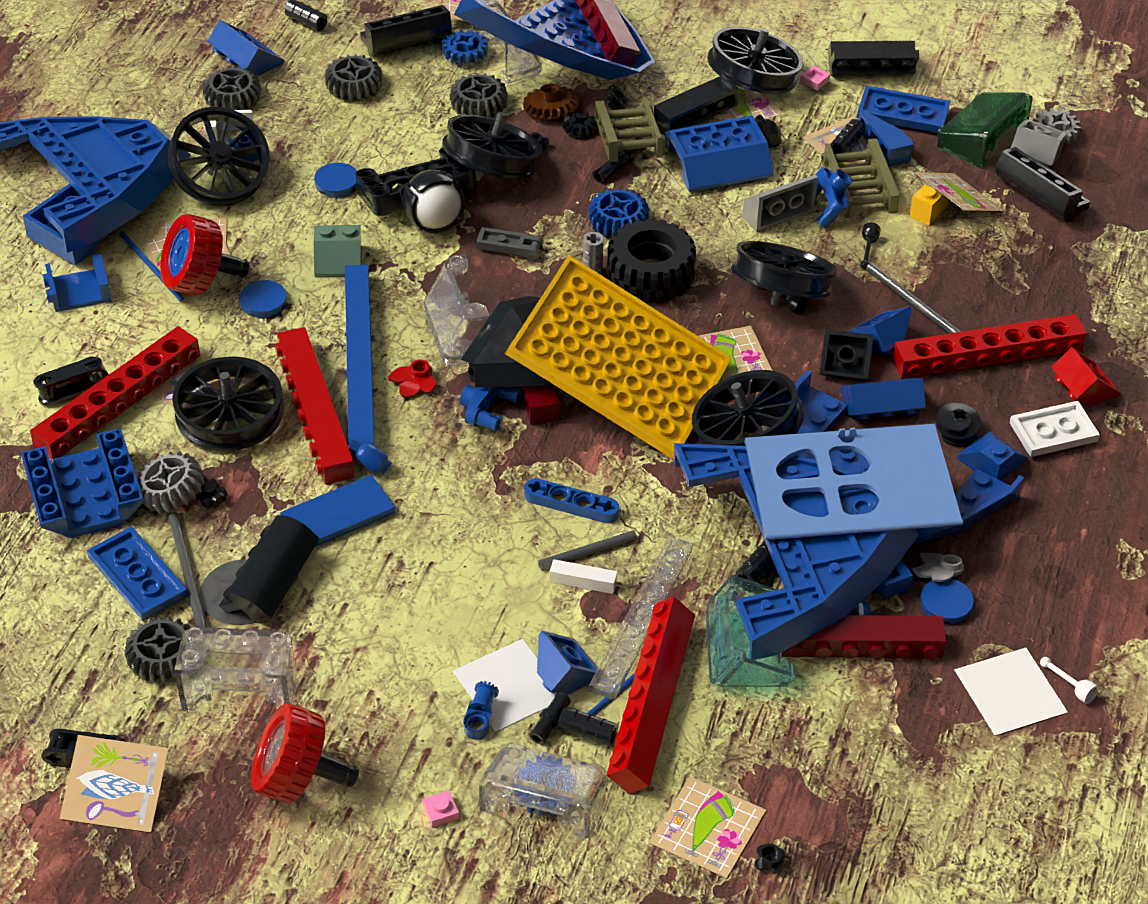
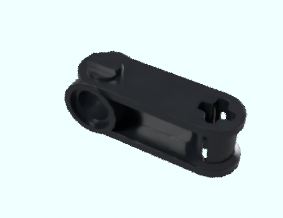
(69, 380)
(63, 745)

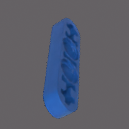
(569, 504)

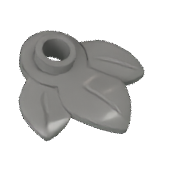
(939, 567)

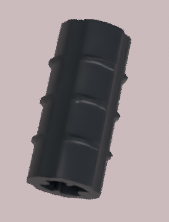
(306, 15)
(848, 137)
(756, 565)
(587, 726)

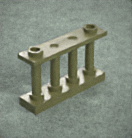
(611, 137)
(877, 168)

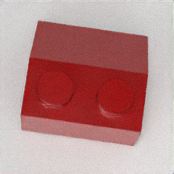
(1084, 378)

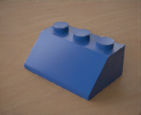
(243, 49)
(884, 397)

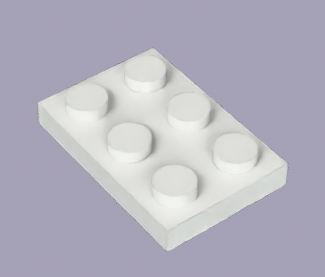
(1054, 428)

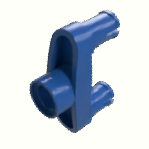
(835, 188)
(479, 400)

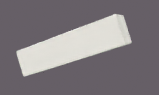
(583, 576)

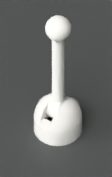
(1084, 689)

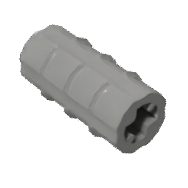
(593, 251)

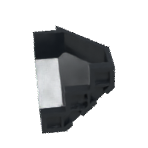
(487, 356)

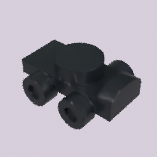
(616, 98)
(211, 493)

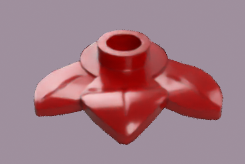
(413, 378)

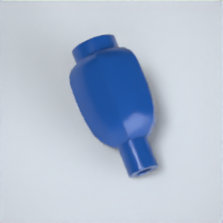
(370, 456)

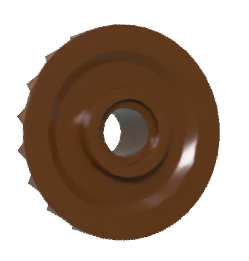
(550, 102)

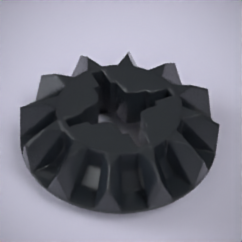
(579, 130)

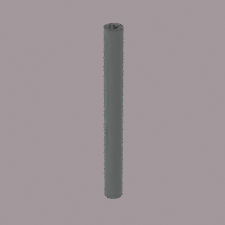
(589, 549)

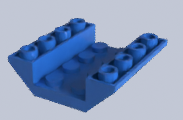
(721, 153)
(84, 489)

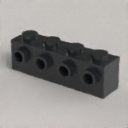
(696, 104)

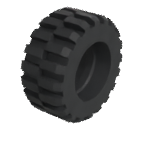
(651, 241)

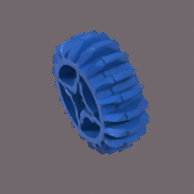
(616, 209)

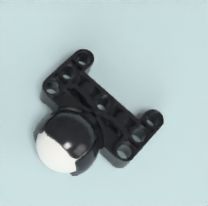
(427, 192)

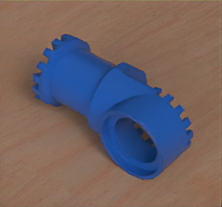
(480, 709)

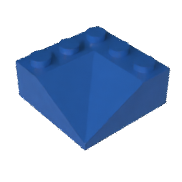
(44, 233)

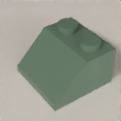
(335, 248)

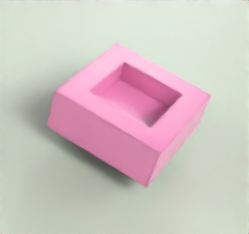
(815, 78)
(440, 809)

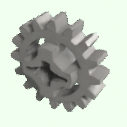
(1061, 121)

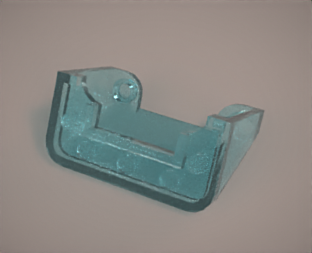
(730, 645)

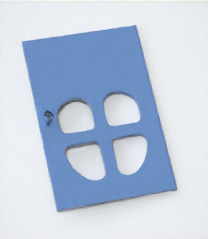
(903, 472)

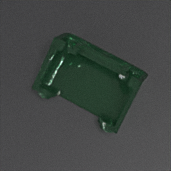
(982, 123)

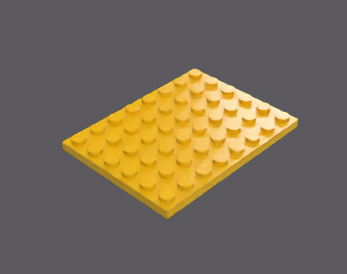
(618, 355)

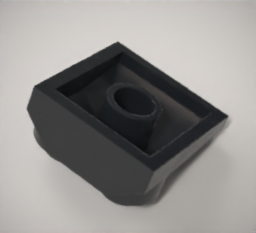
(846, 355)

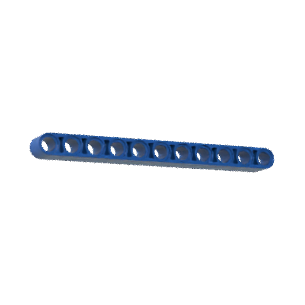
(359, 355)

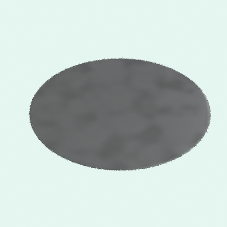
(212, 594)

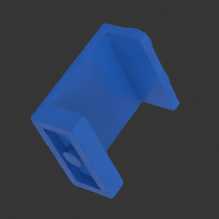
(78, 288)

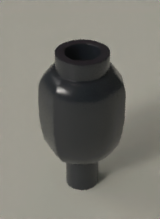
(770, 130)

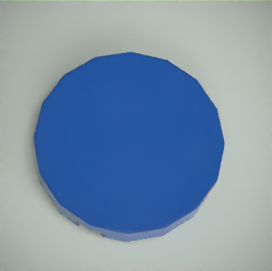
(335, 179)
(263, 298)
(947, 599)

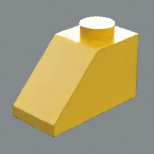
(928, 204)

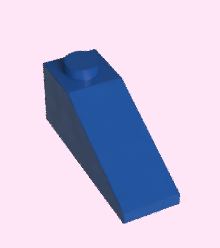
(893, 142)

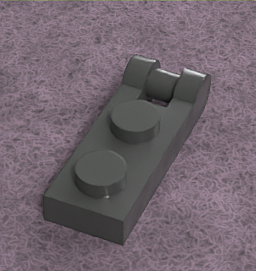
(510, 242)

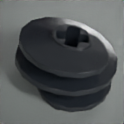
(958, 424)

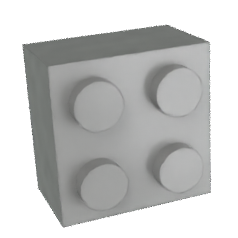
(1039, 141)

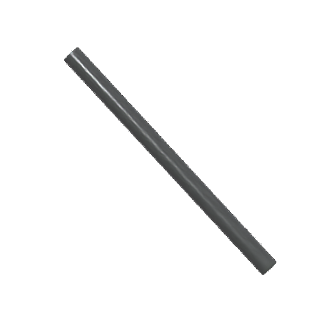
(912, 299)
(187, 570)

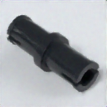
(549, 718)

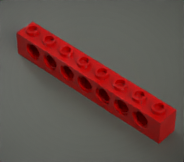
(988, 346)
(115, 393)

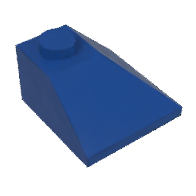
(886, 329)
(992, 456)
(563, 664)

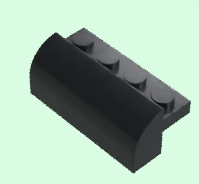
(407, 30)
(872, 57)
(1041, 184)
(270, 569)

